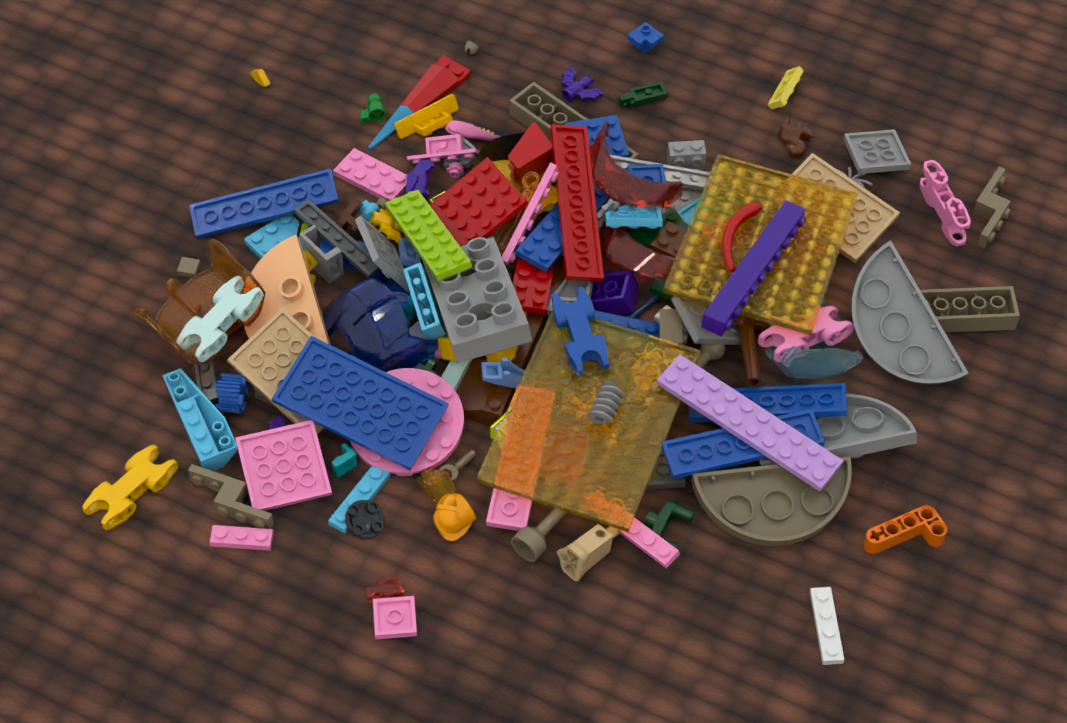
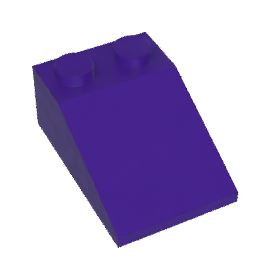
(616, 293)

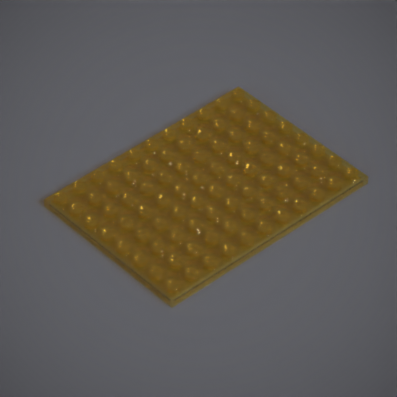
(799, 280)
(560, 456)

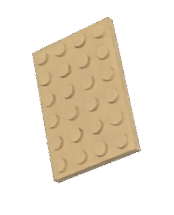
(870, 214)
(270, 355)

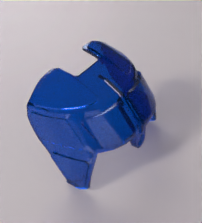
(383, 334)

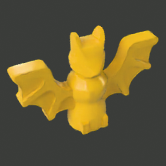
(387, 224)

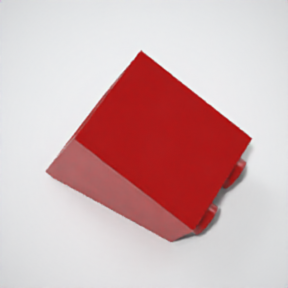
(530, 154)

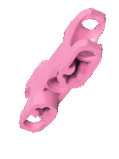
(949, 209)
(825, 330)

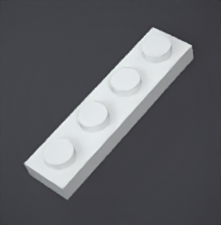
(826, 626)

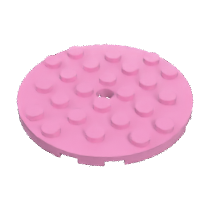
(445, 436)

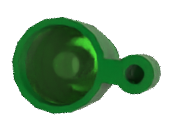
(375, 110)

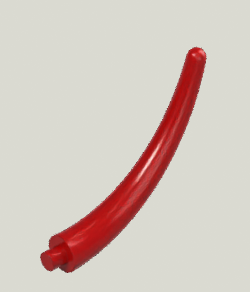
(742, 215)

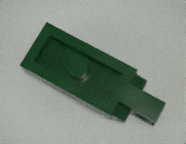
(643, 94)

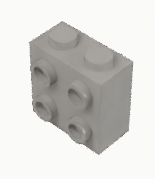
(687, 154)

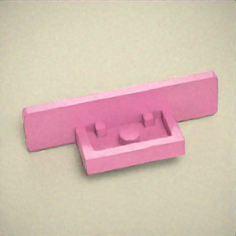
(444, 147)

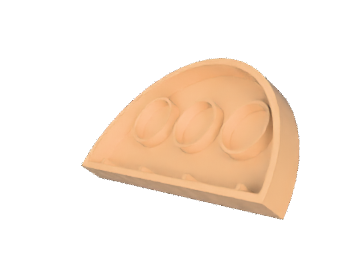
(288, 286)

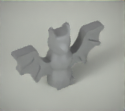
(611, 205)

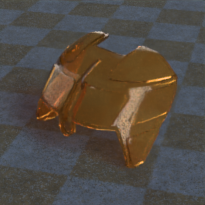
(198, 296)

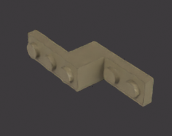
(992, 207)
(230, 497)

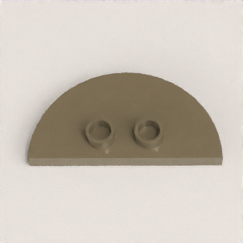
(770, 503)

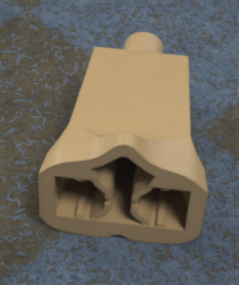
(586, 551)

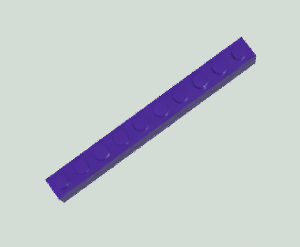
(753, 269)

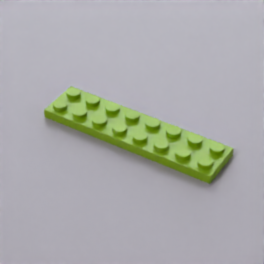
(428, 235)

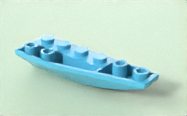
(202, 421)

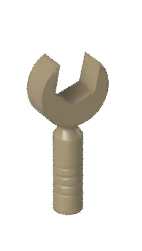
(453, 470)

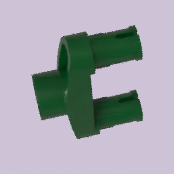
(659, 521)

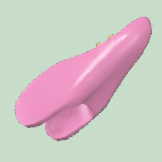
(469, 131)

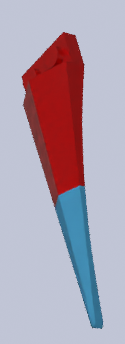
(436, 82)

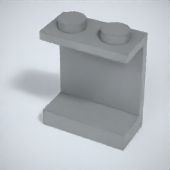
(329, 264)

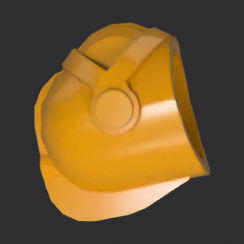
(453, 516)

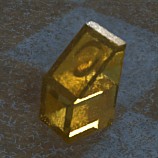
(436, 483)

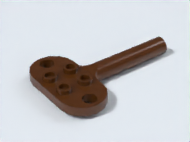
(749, 350)

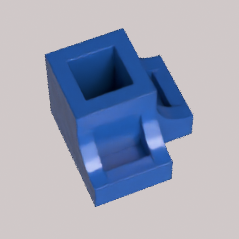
(645, 37)

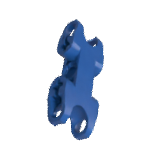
(583, 343)

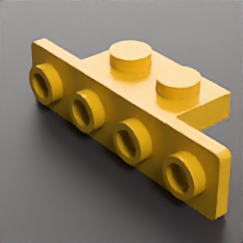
(428, 119)

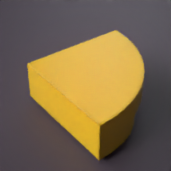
(260, 77)

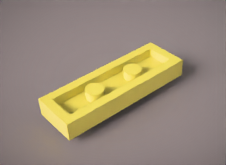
(785, 88)

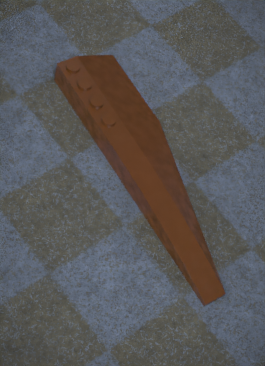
(489, 401)

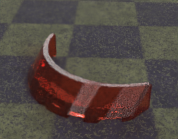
(625, 187)
(632, 255)

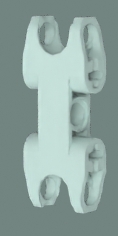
(212, 327)

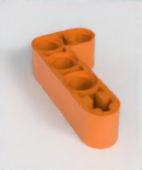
(880, 539)

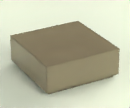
(188, 267)

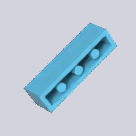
(424, 301)

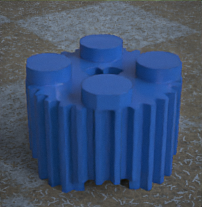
(231, 393)

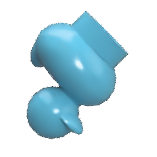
(367, 210)

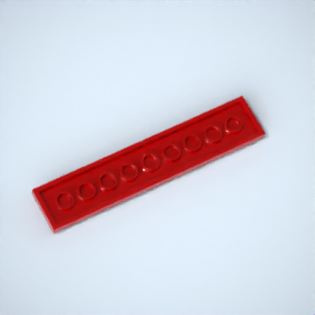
(576, 204)

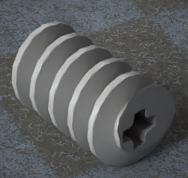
(605, 403)

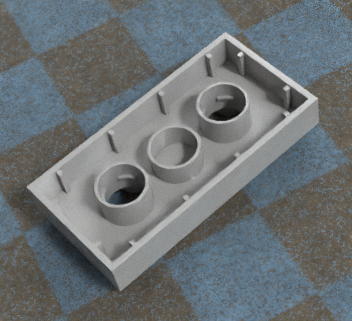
(480, 304)

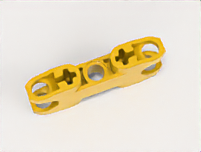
(121, 495)

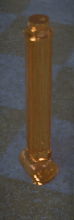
(510, 227)

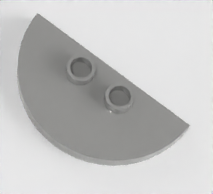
(899, 324)
(866, 429)

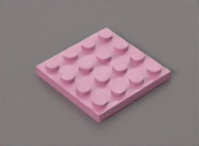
(283, 466)

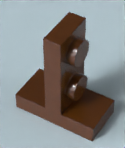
(349, 216)

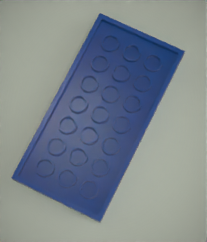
(360, 402)

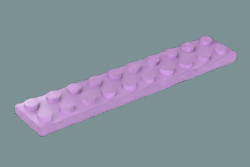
(750, 422)

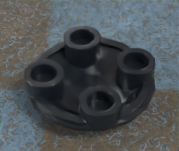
(364, 519)

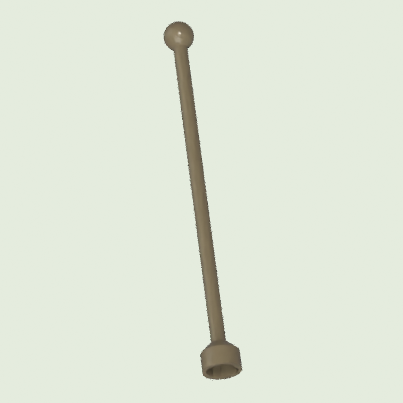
(530, 541)

